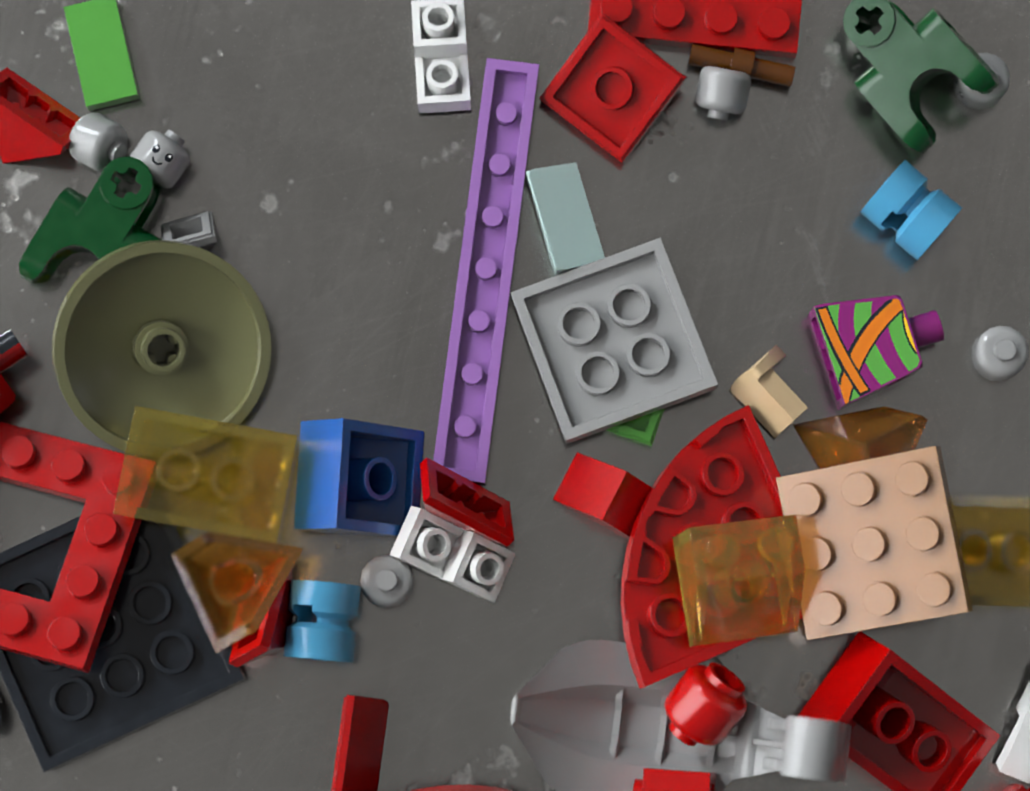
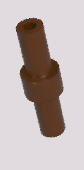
(743, 61)

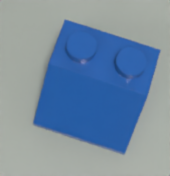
(356, 477)

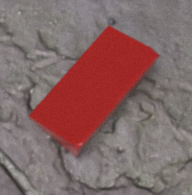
(360, 744)

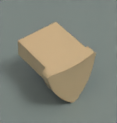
(768, 394)

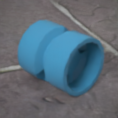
(911, 209)
(322, 621)

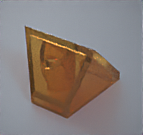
(861, 435)
(233, 582)

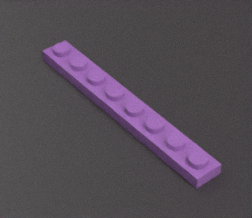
(486, 268)

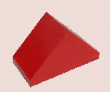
(602, 494)

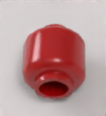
(705, 704)

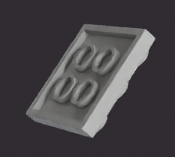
(613, 340)

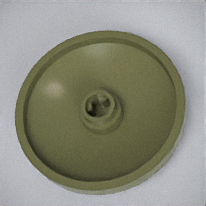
(160, 333)

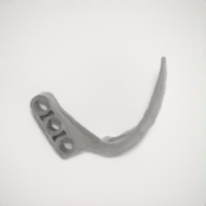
(599, 731)

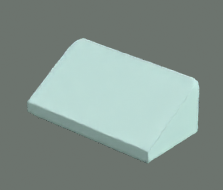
(564, 216)

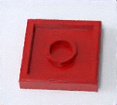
(613, 88)

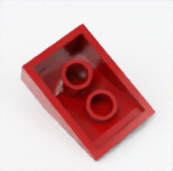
(901, 721)

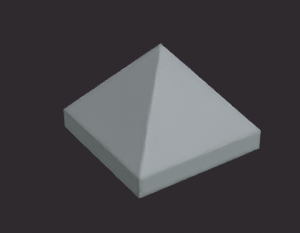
(194, 230)

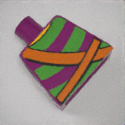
(870, 344)

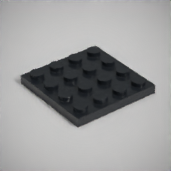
(147, 660)

